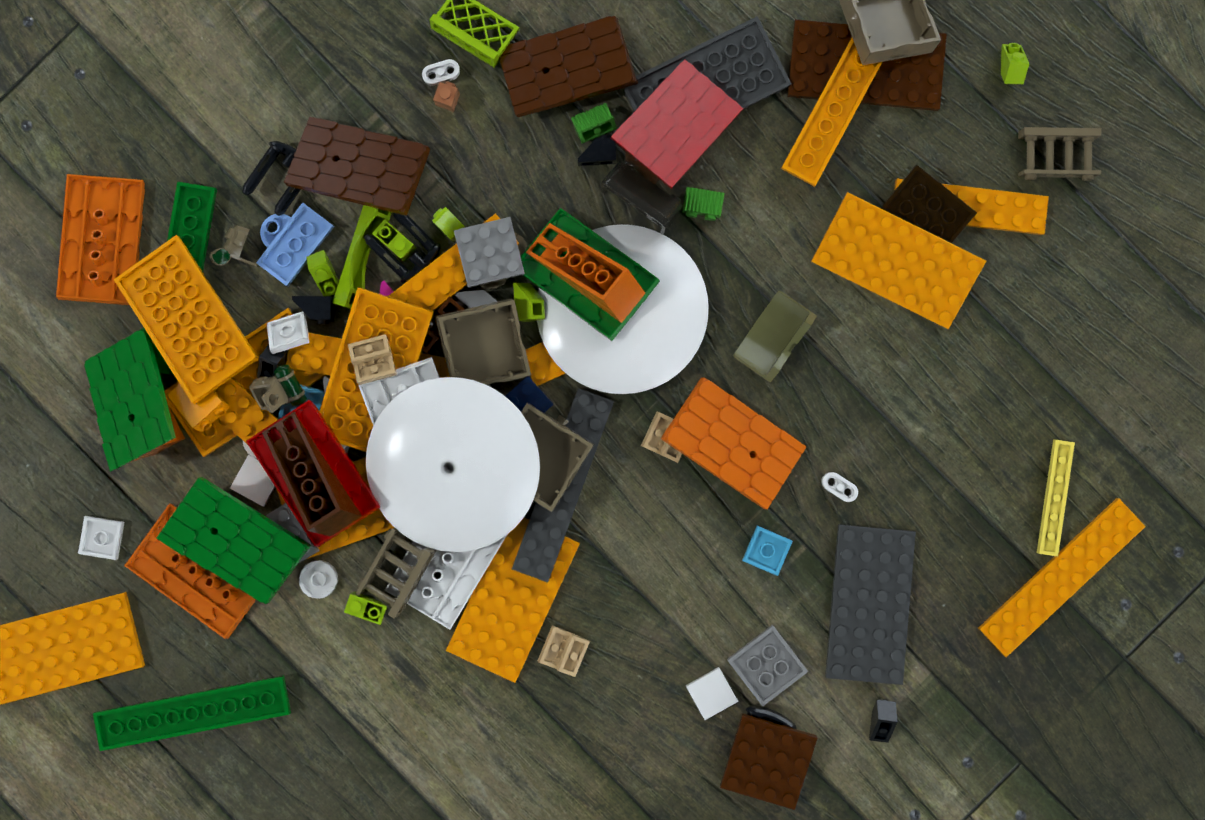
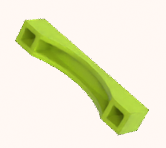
(355, 265)

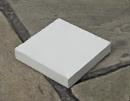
(287, 332)
(253, 482)
(101, 537)
(711, 693)

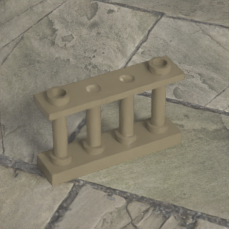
(1068, 135)
(414, 572)

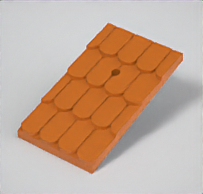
(98, 237)
(734, 443)
(187, 583)

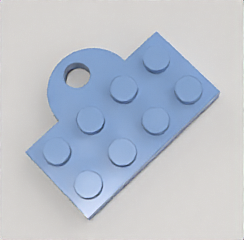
(292, 242)

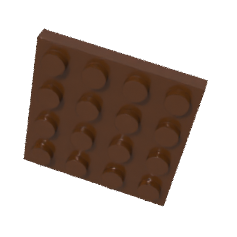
(768, 761)

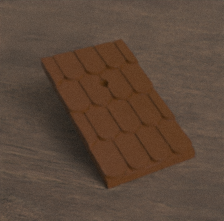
(567, 66)
(357, 165)

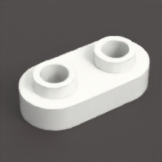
(440, 70)
(839, 486)

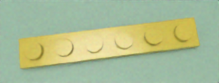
(1055, 497)

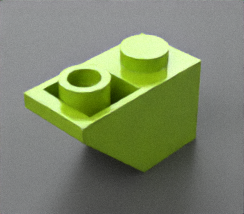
(1013, 64)
(447, 223)
(394, 240)
(323, 272)
(528, 303)
(365, 608)

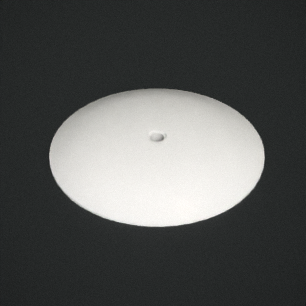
(655, 339)
(491, 458)

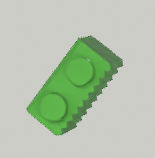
(593, 123)
(703, 203)

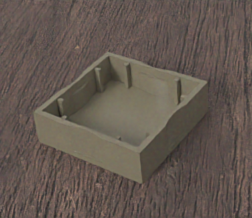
(890, 28)
(484, 343)
(559, 454)

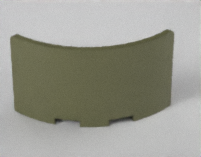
(774, 336)

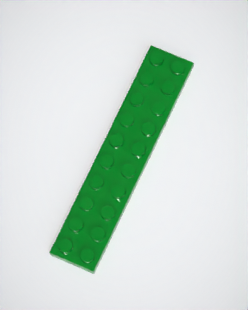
(192, 223)
(191, 713)

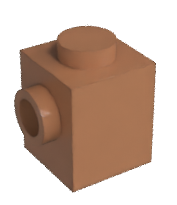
(446, 96)

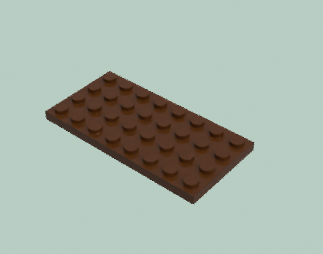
(901, 82)

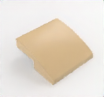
(372, 359)
(653, 438)
(563, 651)

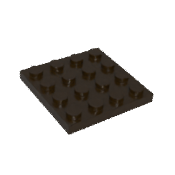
(929, 205)

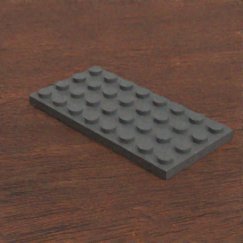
(735, 61)
(870, 604)

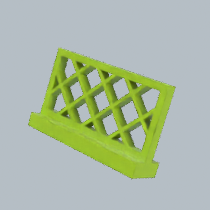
(468, 42)

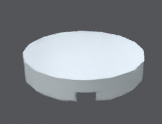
(318, 579)

